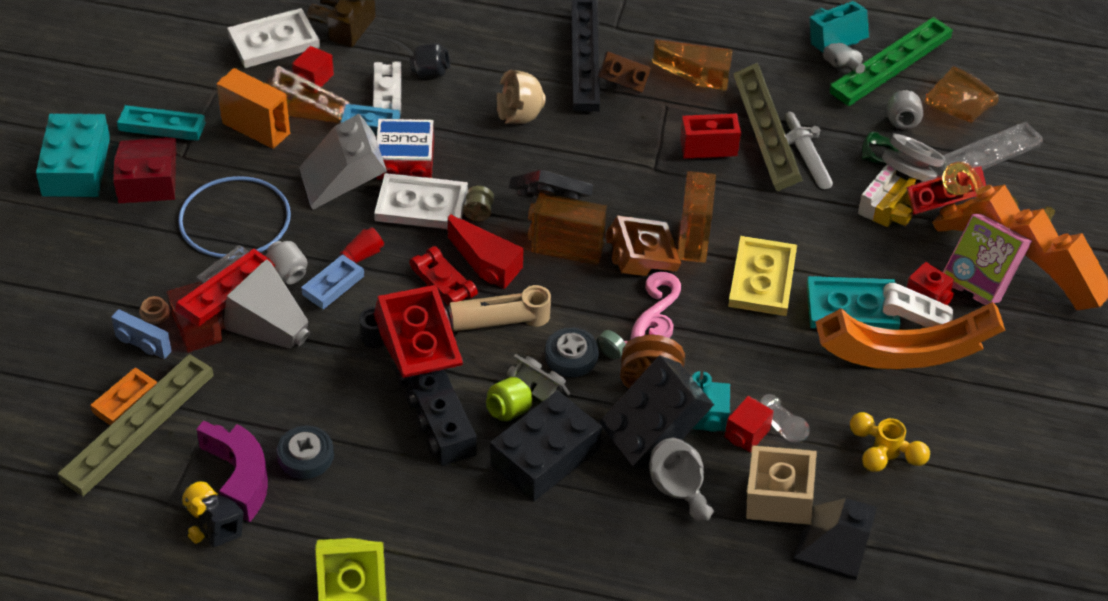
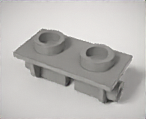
(530, 372)

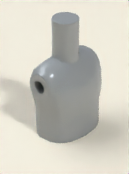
(843, 57)

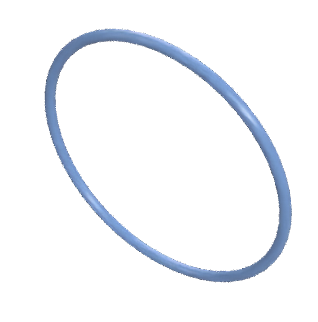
(237, 178)

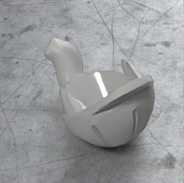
(679, 473)

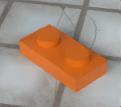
(122, 396)

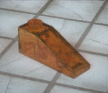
(697, 63)
(306, 98)

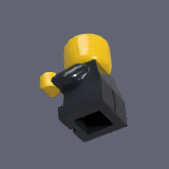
(216, 514)

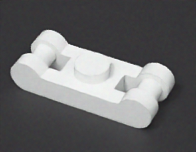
(387, 89)
(915, 306)

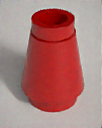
(363, 245)

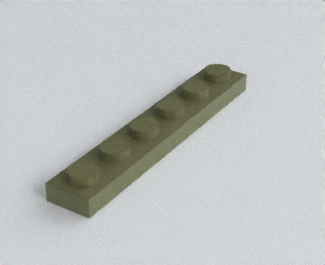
(767, 127)
(135, 425)

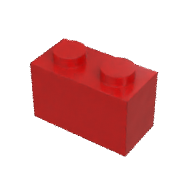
(710, 135)

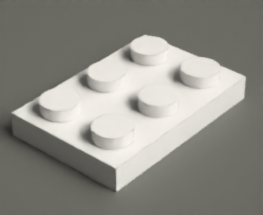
(273, 37)
(419, 200)

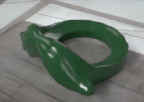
(875, 138)

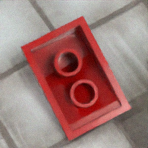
(417, 331)

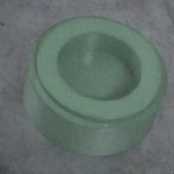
(610, 344)

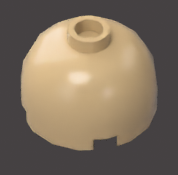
(520, 98)

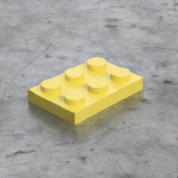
(763, 276)

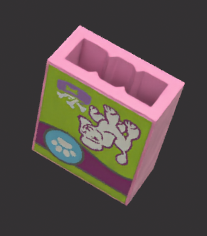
(986, 259)

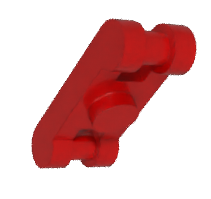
(443, 276)

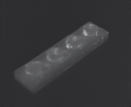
(996, 147)

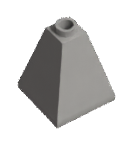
(265, 309)

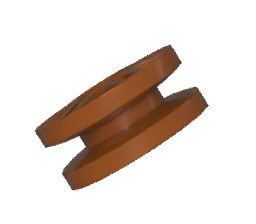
(642, 352)

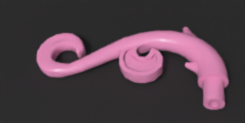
(652, 316)

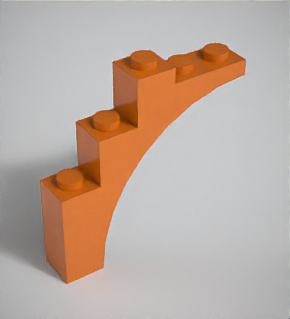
(1063, 257)

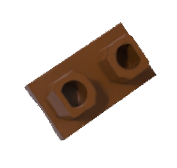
(624, 72)

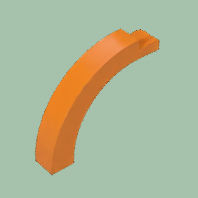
(908, 348)

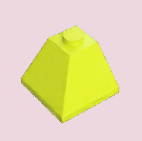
(350, 570)

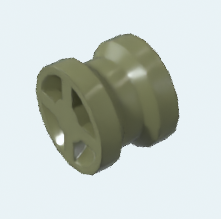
(478, 203)

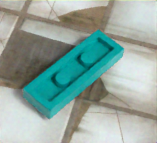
(161, 122)

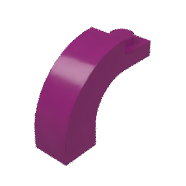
(241, 449)

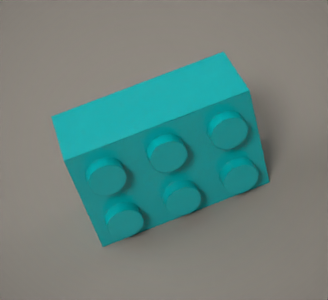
(73, 155)

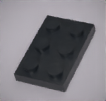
(545, 182)

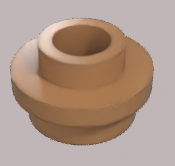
(154, 310)

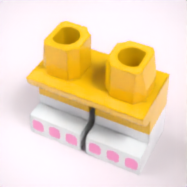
(887, 199)

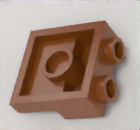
(642, 245)

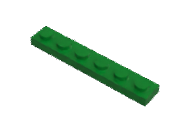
(891, 61)

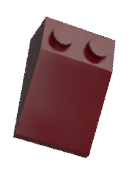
(145, 170)

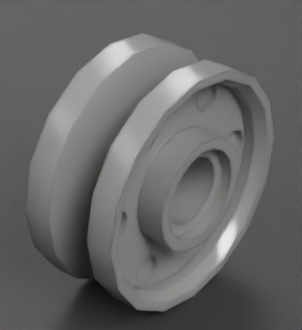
(913, 157)

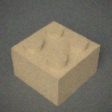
(781, 485)

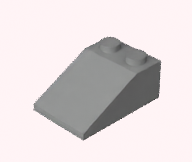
(342, 162)

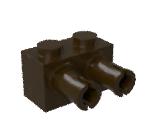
(346, 20)

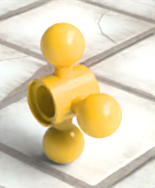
(888, 442)

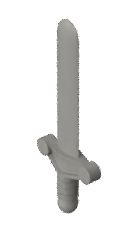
(802, 138)

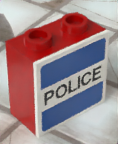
(406, 146)

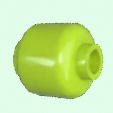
(508, 399)

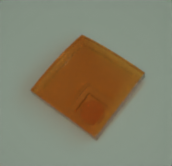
(961, 95)

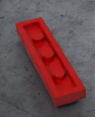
(212, 295)

